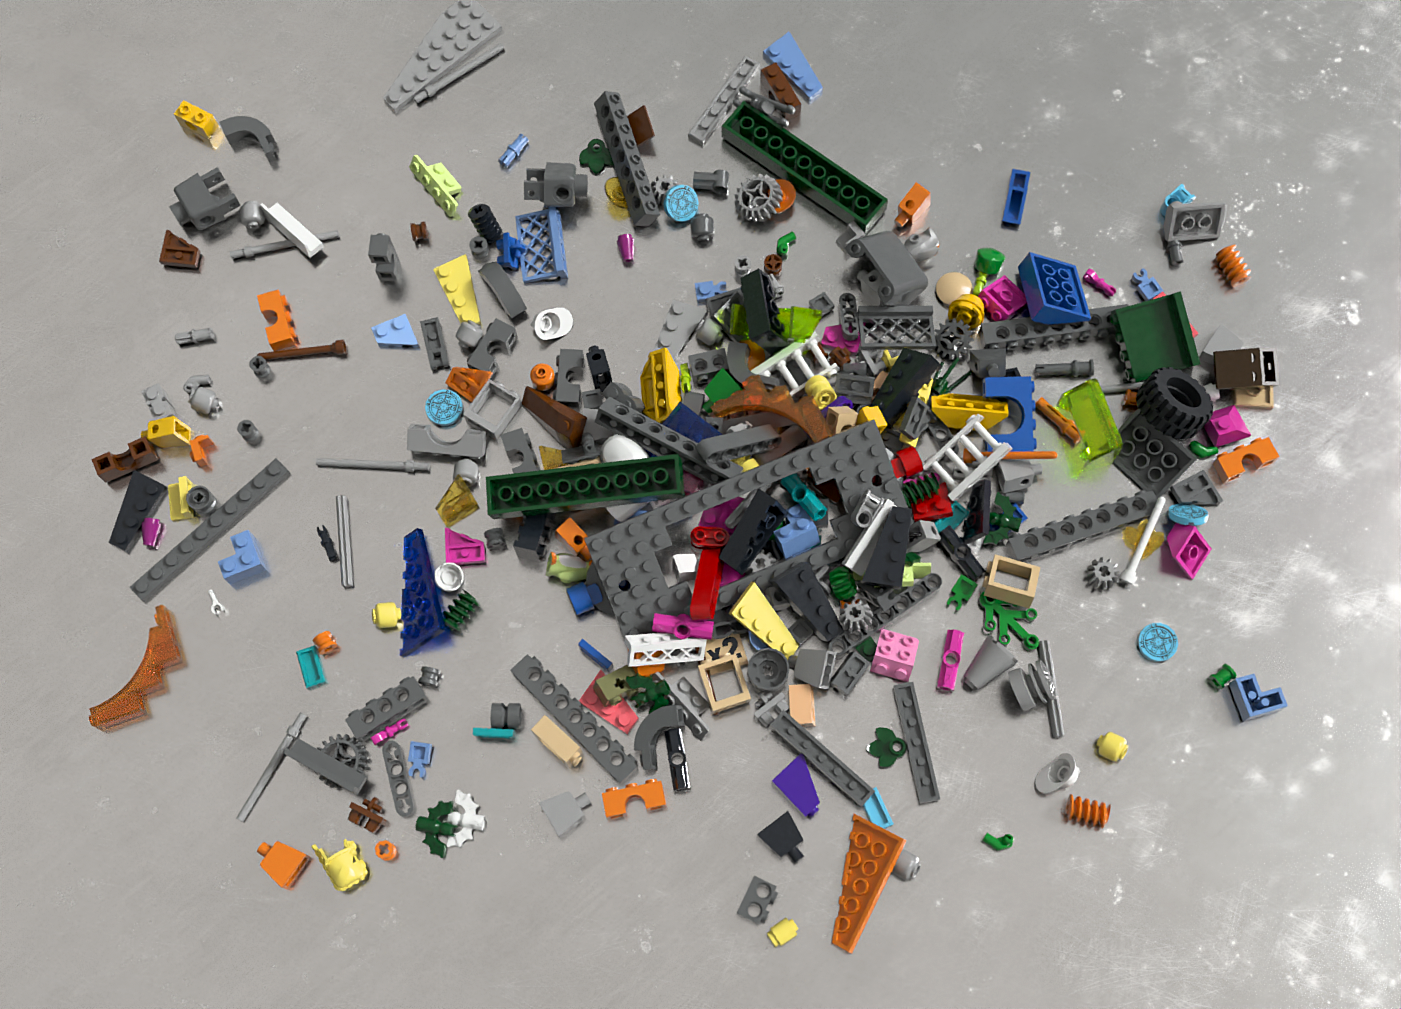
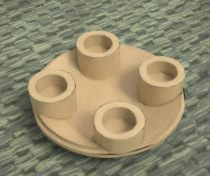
(952, 286)

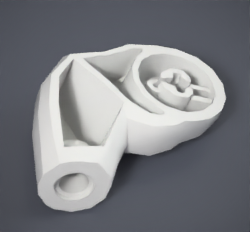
(619, 449)

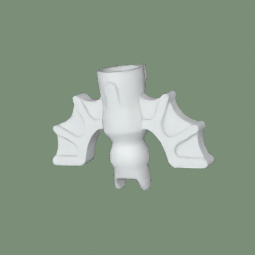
(467, 820)

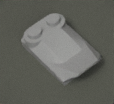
(1194, 220)

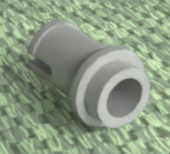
(778, 289)

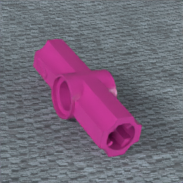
(671, 625)
(948, 671)

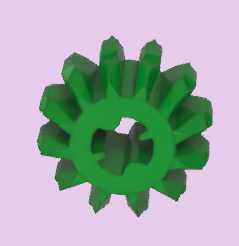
(843, 583)

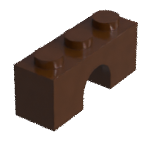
(776, 83)
(111, 466)

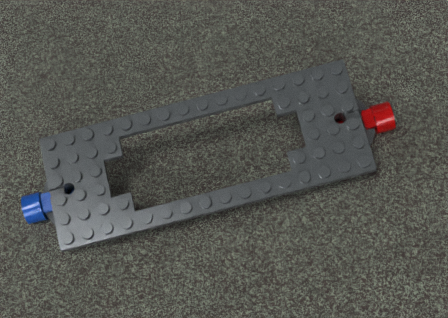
(626, 573)

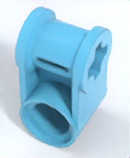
(1179, 194)

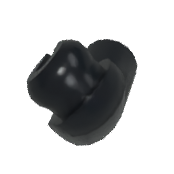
(772, 547)

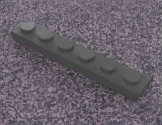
(916, 742)
(822, 758)

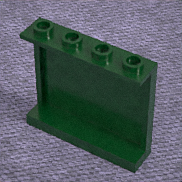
(1154, 336)

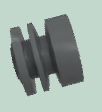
(767, 659)

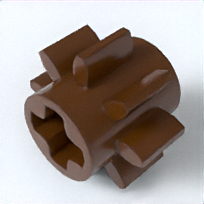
(839, 356)

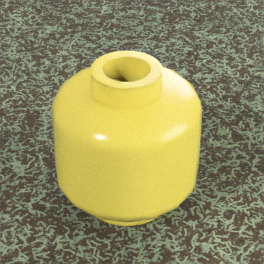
(386, 615)
(1112, 746)

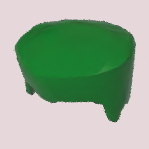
(989, 260)

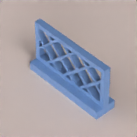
(556, 246)

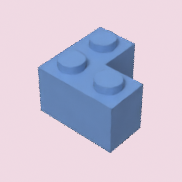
(798, 533)
(246, 560)
(1253, 702)

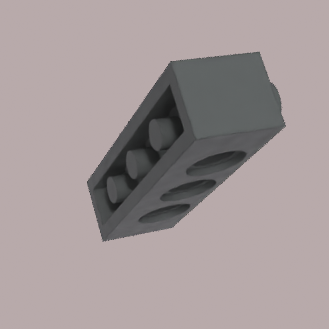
(356, 718)

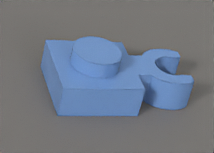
(1147, 287)
(707, 289)
(419, 755)

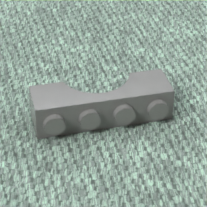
(423, 439)

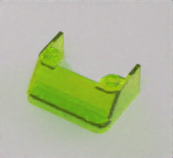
(798, 322)
(1094, 424)

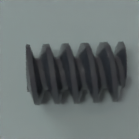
(485, 222)

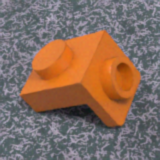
(197, 445)

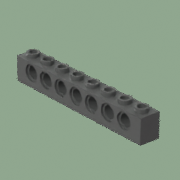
(626, 159)
(989, 331)
(661, 440)
(1020, 552)
(523, 671)

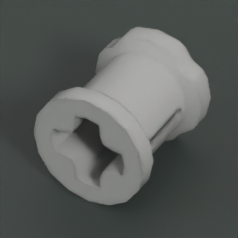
(742, 266)

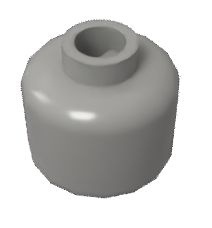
(251, 214)
(709, 331)
(469, 334)
(203, 400)
(467, 470)
(907, 865)

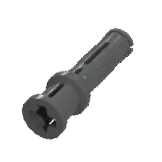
(1074, 368)

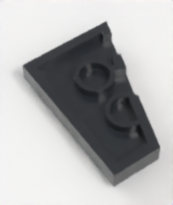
(979, 505)

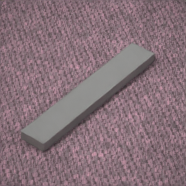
(723, 100)

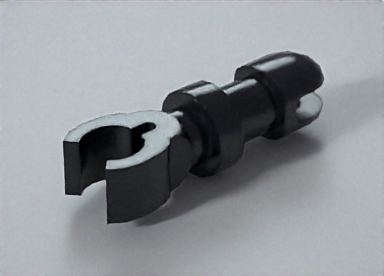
(327, 543)

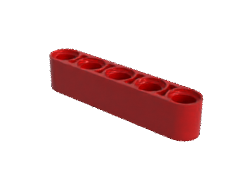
(707, 585)

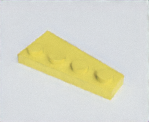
(459, 289)
(761, 619)

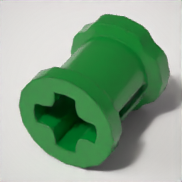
(1222, 676)

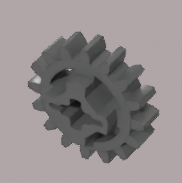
(953, 331)

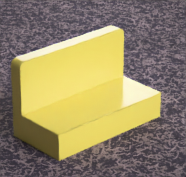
(177, 500)

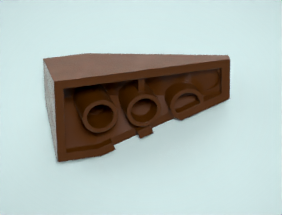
(559, 420)

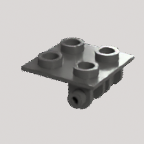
(588, 450)

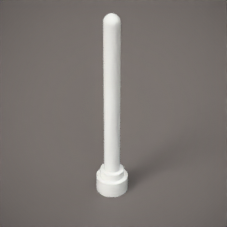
(1128, 575)

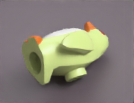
(567, 567)

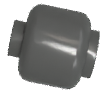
(702, 226)

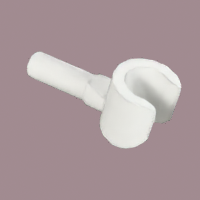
(215, 602)

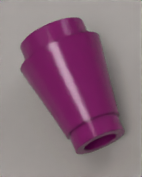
(626, 247)
(150, 531)

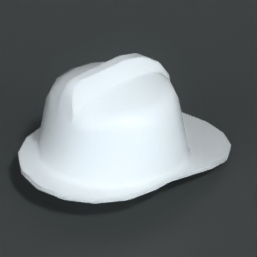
(552, 323)
(1058, 773)

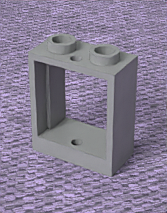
(498, 388)

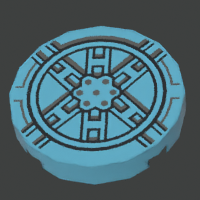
(681, 203)
(444, 407)
(1188, 513)
(1157, 642)

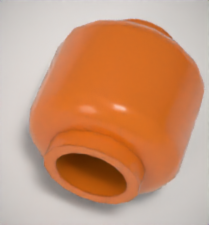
(542, 377)

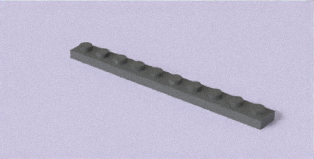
(209, 530)

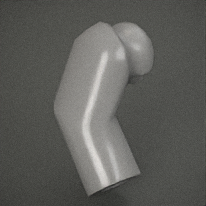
(195, 381)

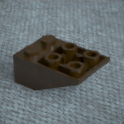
(1246, 368)

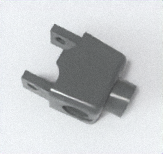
(555, 184)
(199, 204)

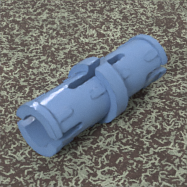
(513, 150)

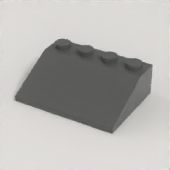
(1151, 456)

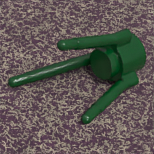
(940, 384)

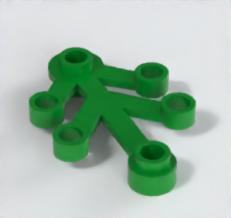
(1008, 617)

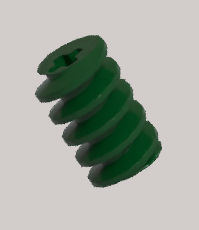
(920, 488)
(459, 610)

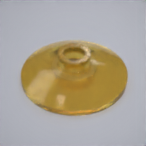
(614, 192)

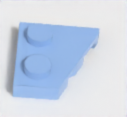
(395, 332)

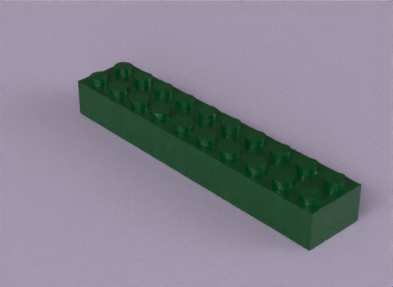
(804, 167)
(585, 487)

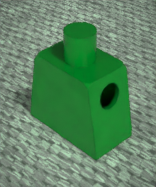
(720, 388)

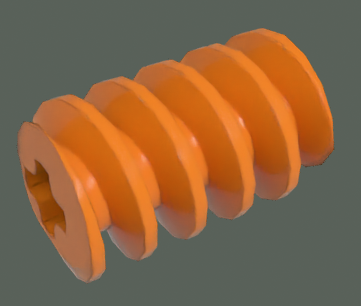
(1232, 267)
(1087, 810)

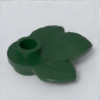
(596, 158)
(884, 747)

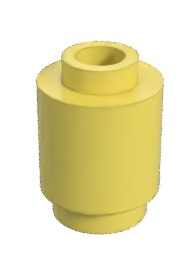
(782, 932)

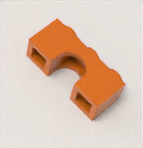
(281, 333)
(1259, 452)
(616, 800)

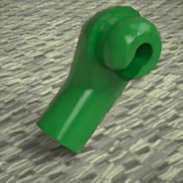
(783, 242)
(1202, 451)
(999, 843)

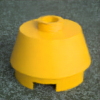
(967, 308)

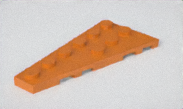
(866, 871)

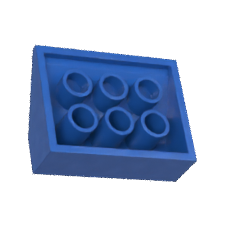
(1052, 290)

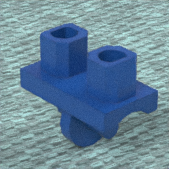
(512, 251)

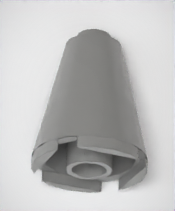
(988, 663)

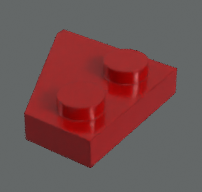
(933, 508)

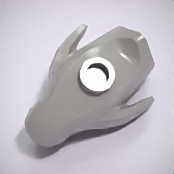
(922, 245)

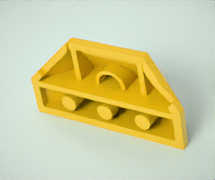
(660, 385)
(958, 408)

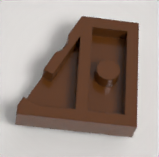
(178, 252)

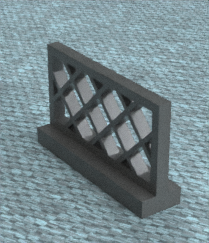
(895, 316)

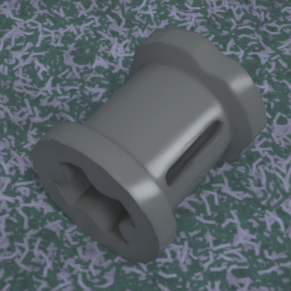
(259, 367)
(246, 425)

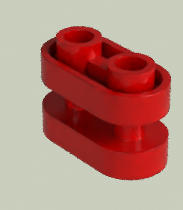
(708, 538)

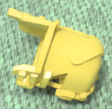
(340, 866)

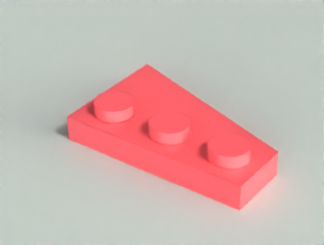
(619, 716)

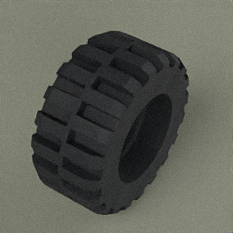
(1174, 403)

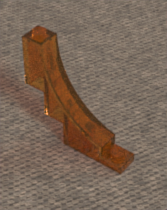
(160, 654)

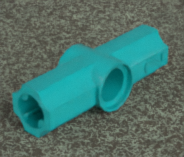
(809, 502)

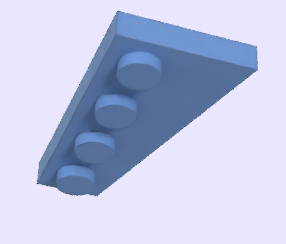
(794, 66)

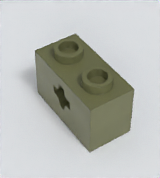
(606, 688)

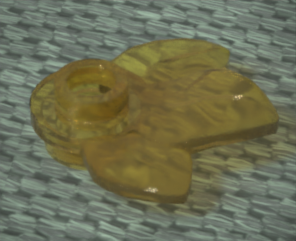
(1134, 535)

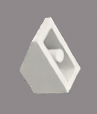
(685, 567)

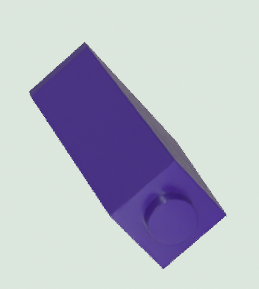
(797, 787)

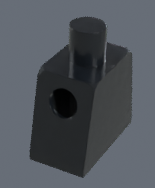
(598, 365)
(783, 838)

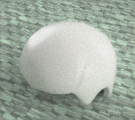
(448, 577)

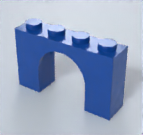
(1020, 392)

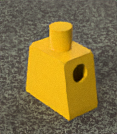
(168, 432)

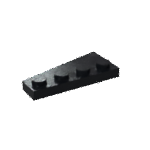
(139, 503)

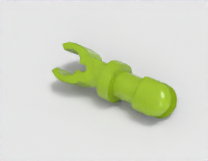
(980, 282)
(685, 377)

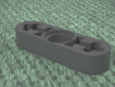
(845, 323)

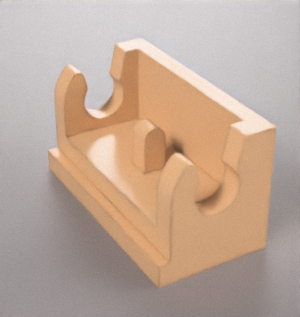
(802, 704)

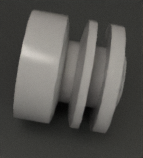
(1032, 685)

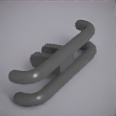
(766, 106)

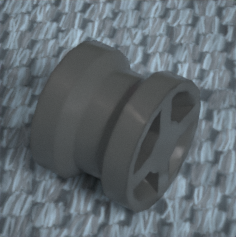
(479, 252)
(494, 538)
(429, 676)

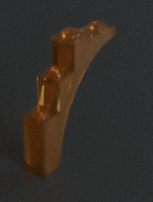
(779, 401)

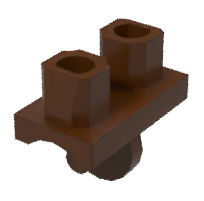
(358, 812)

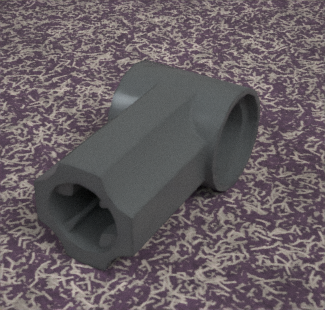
(717, 181)

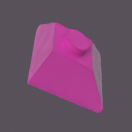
(1226, 426)
(1188, 548)

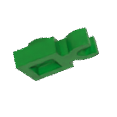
(963, 590)

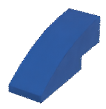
(1016, 196)

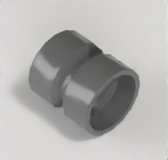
(202, 501)
(506, 715)

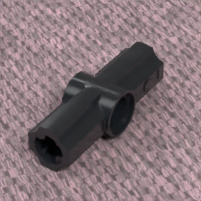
(969, 563)
(679, 772)

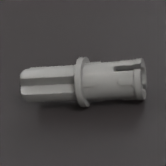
(194, 336)

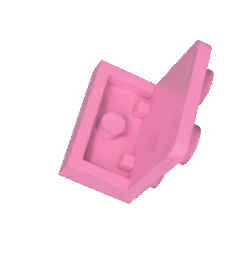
(895, 655)

